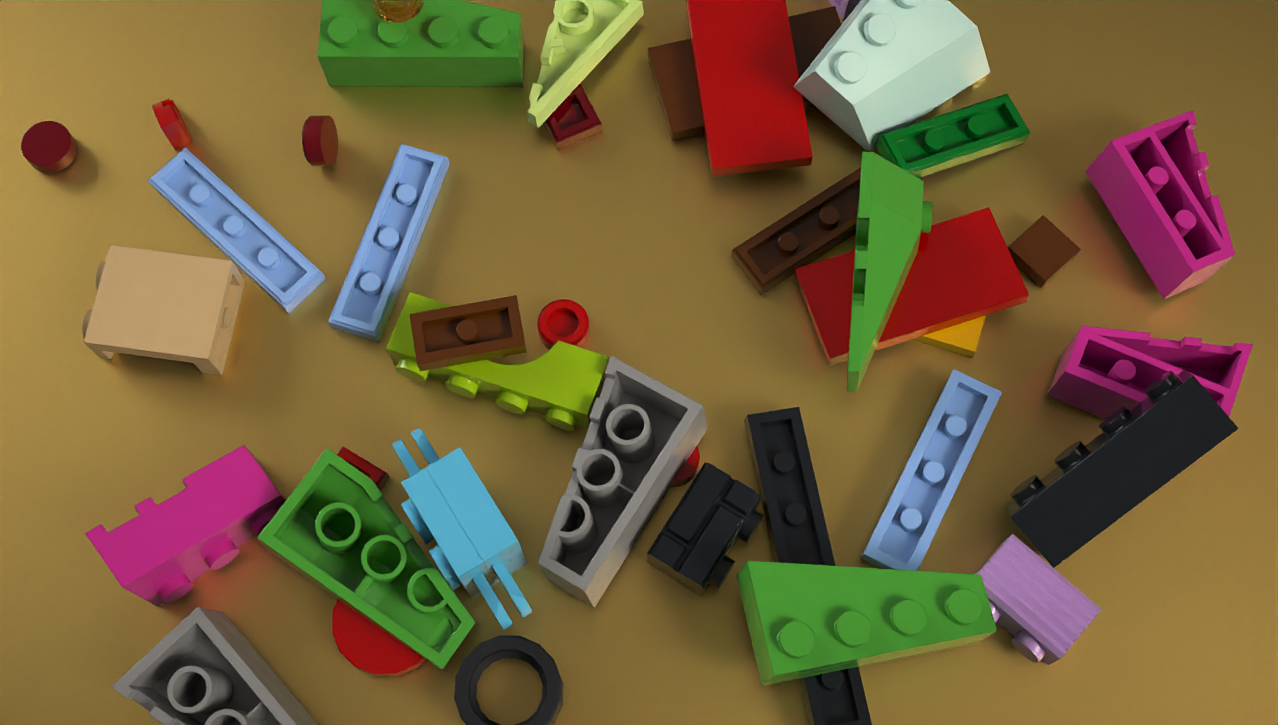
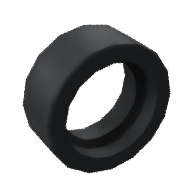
(508, 647)

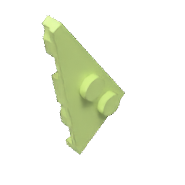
(575, 45)

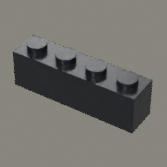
(1120, 466)

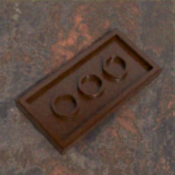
(676, 73)

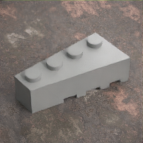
(619, 478)
(210, 677)

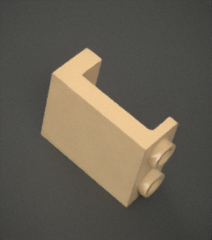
(164, 307)

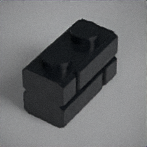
(705, 529)

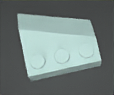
(893, 65)

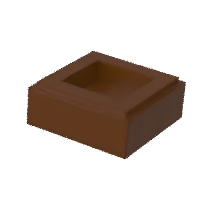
(1043, 251)

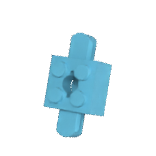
(471, 533)

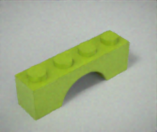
(556, 384)

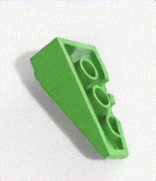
(886, 244)
(359, 551)

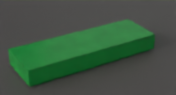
(954, 137)

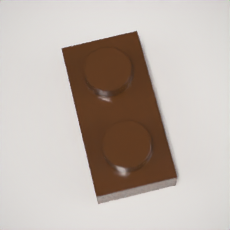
(467, 333)

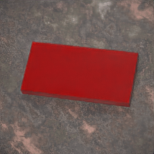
(747, 84)
(955, 278)

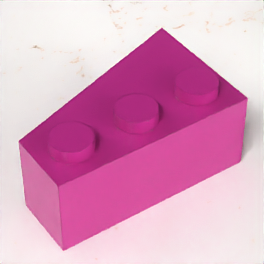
(1164, 203)

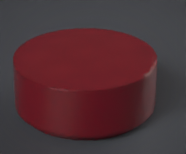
(320, 140)
(49, 147)

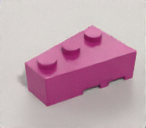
(1114, 367)
(192, 530)

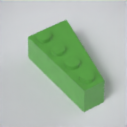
(440, 47)
(843, 617)

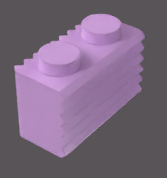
(1034, 602)

